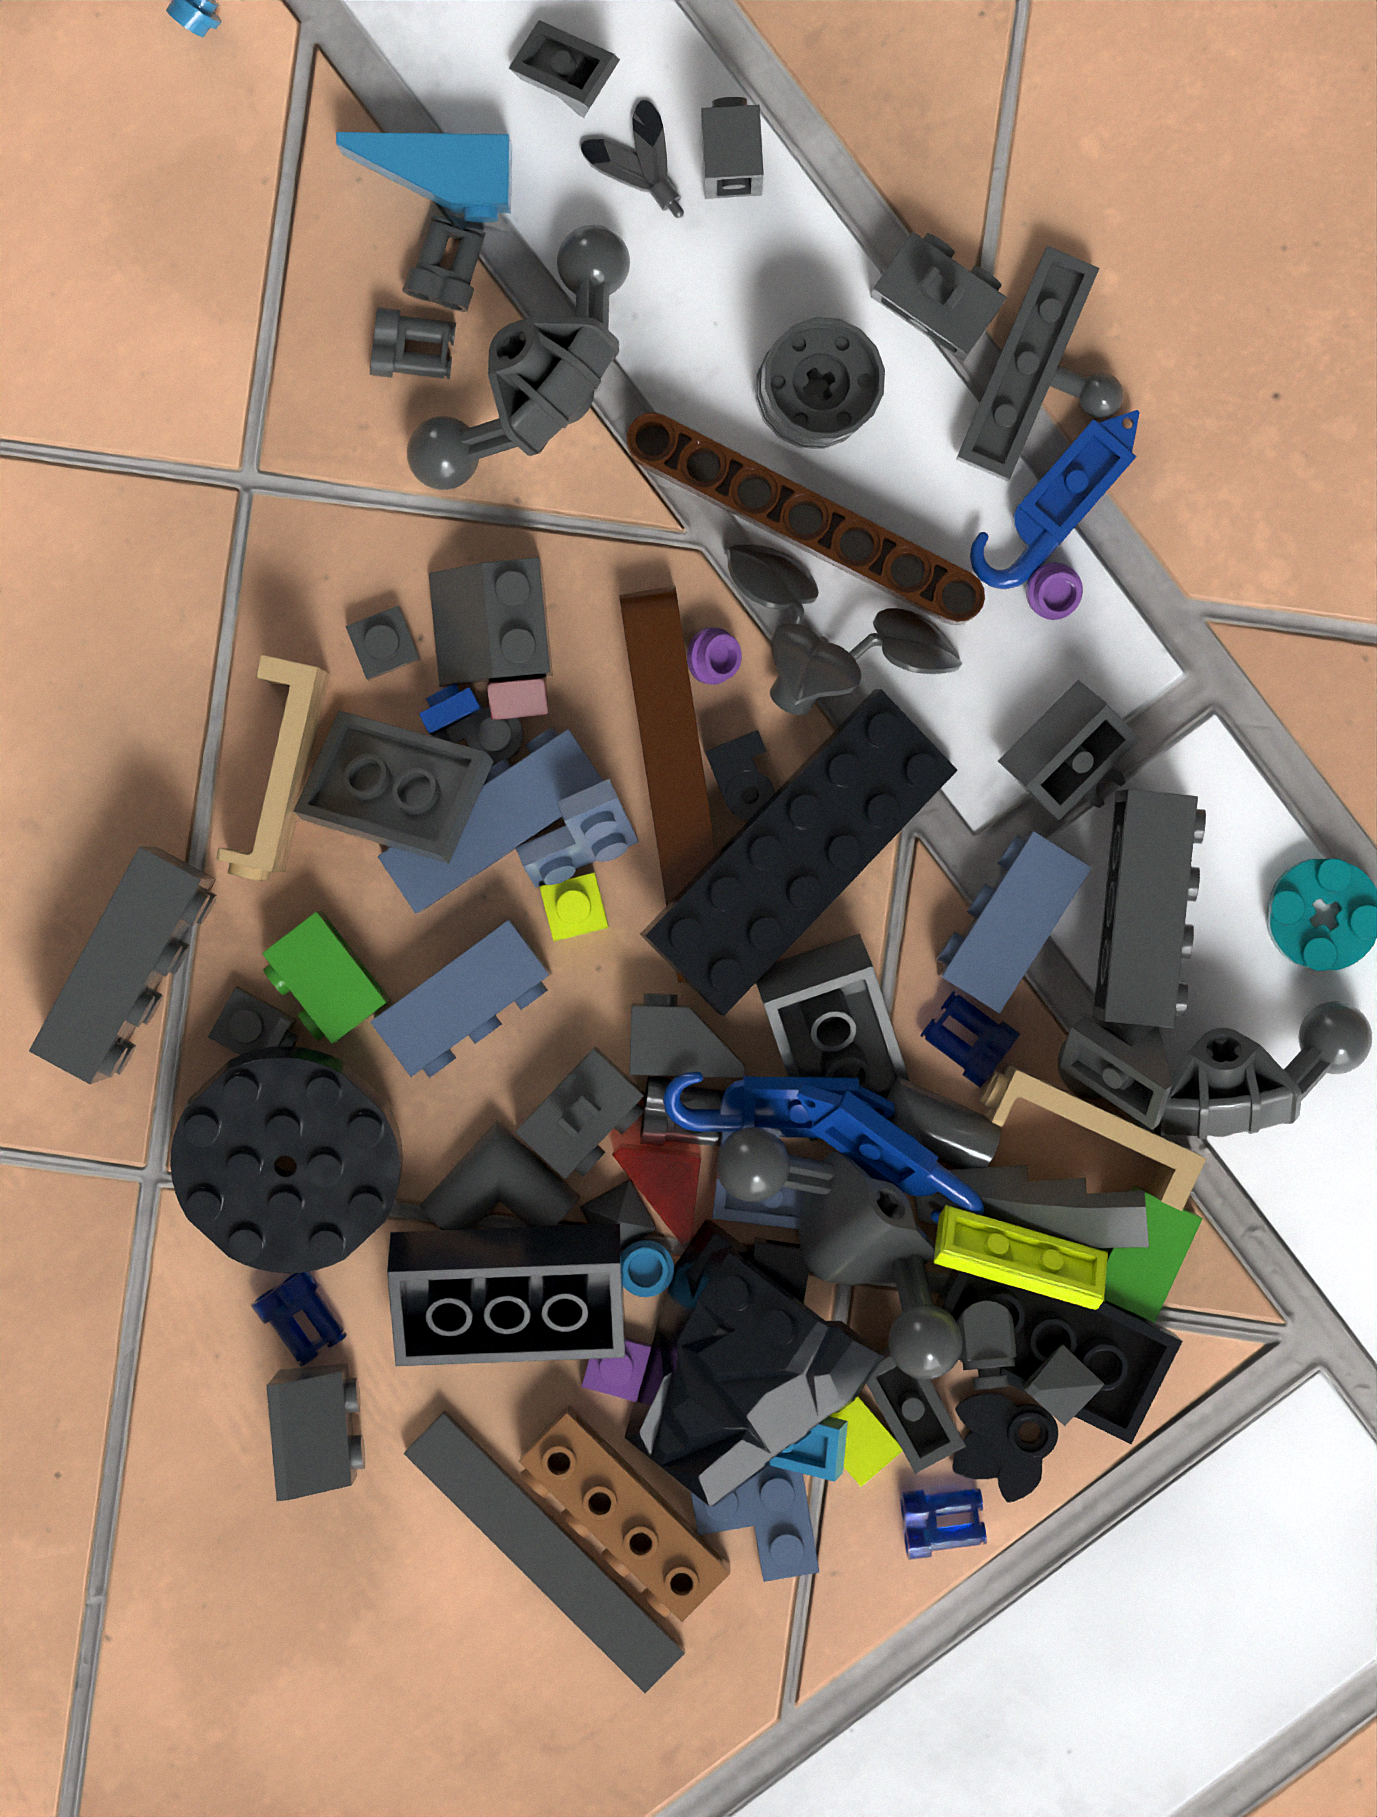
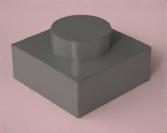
(383, 643)

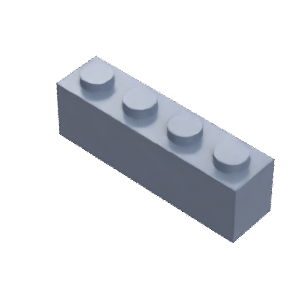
(508, 812)

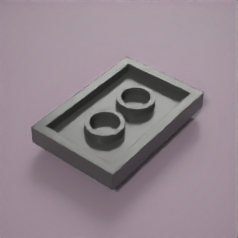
(393, 786)

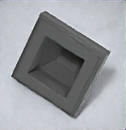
(623, 1207)

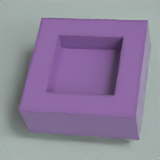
(619, 1375)

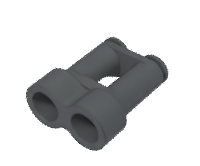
(441, 285)
(389, 345)
(657, 1125)

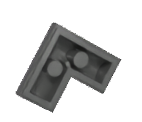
(944, 1126)
(495, 1172)

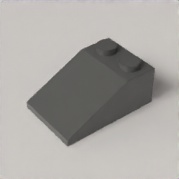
(832, 1017)

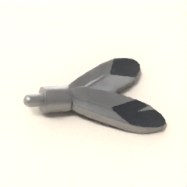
(647, 169)

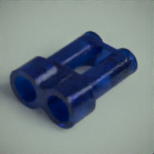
(986, 1052)
(288, 1298)
(920, 1521)

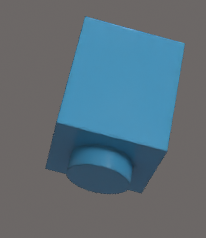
(453, 170)

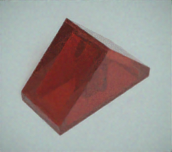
(667, 1182)

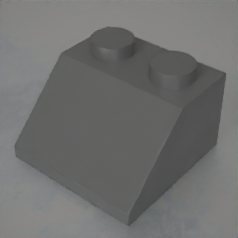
(490, 622)
(314, 1430)

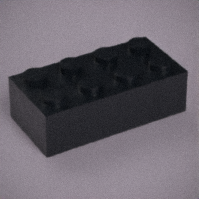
(506, 1294)
(1113, 1343)

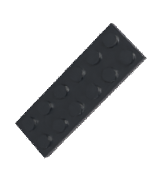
(799, 852)

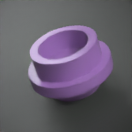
(1054, 591)
(713, 656)

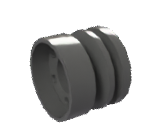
(828, 351)

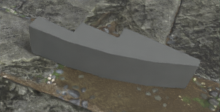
(1052, 1207)

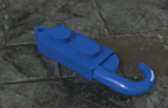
(1062, 498)
(762, 1103)
(883, 1148)

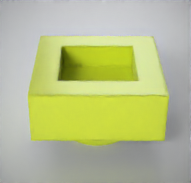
(574, 907)

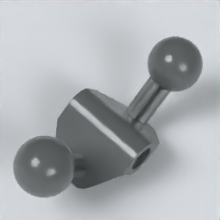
(537, 369)
(1236, 1085)
(852, 1235)

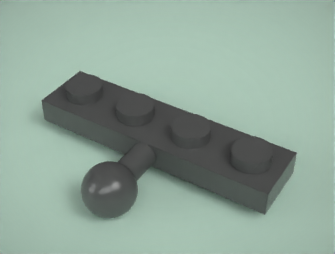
(1032, 364)

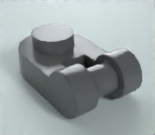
(496, 737)

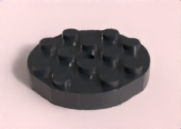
(294, 1107)

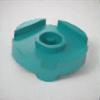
(1292, 908)

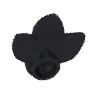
(995, 1445)

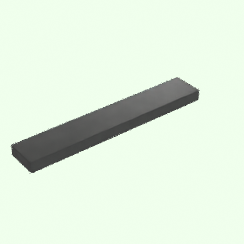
(544, 1552)

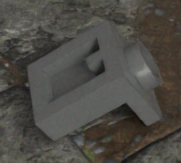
(252, 1024)

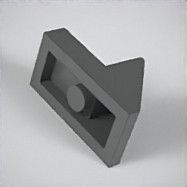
(564, 66)
(1127, 1076)

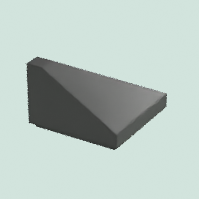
(1063, 1385)

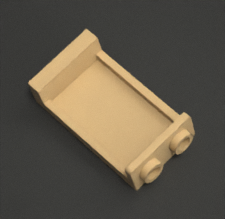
(288, 770)
(1178, 1164)

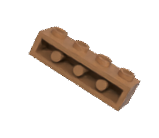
(625, 1514)

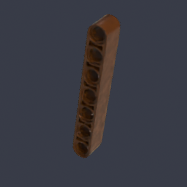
(786, 496)
(668, 736)

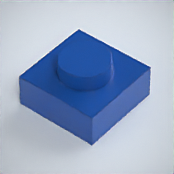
(449, 707)

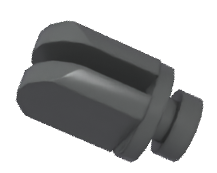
(987, 1343)

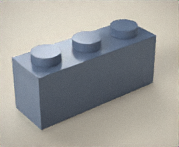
(1012, 919)
(463, 1000)

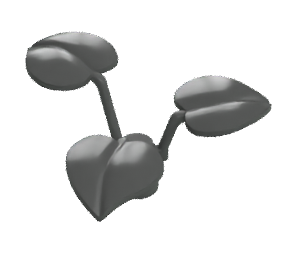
(809, 663)

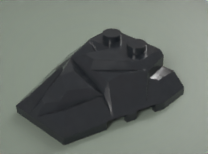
(738, 1370)

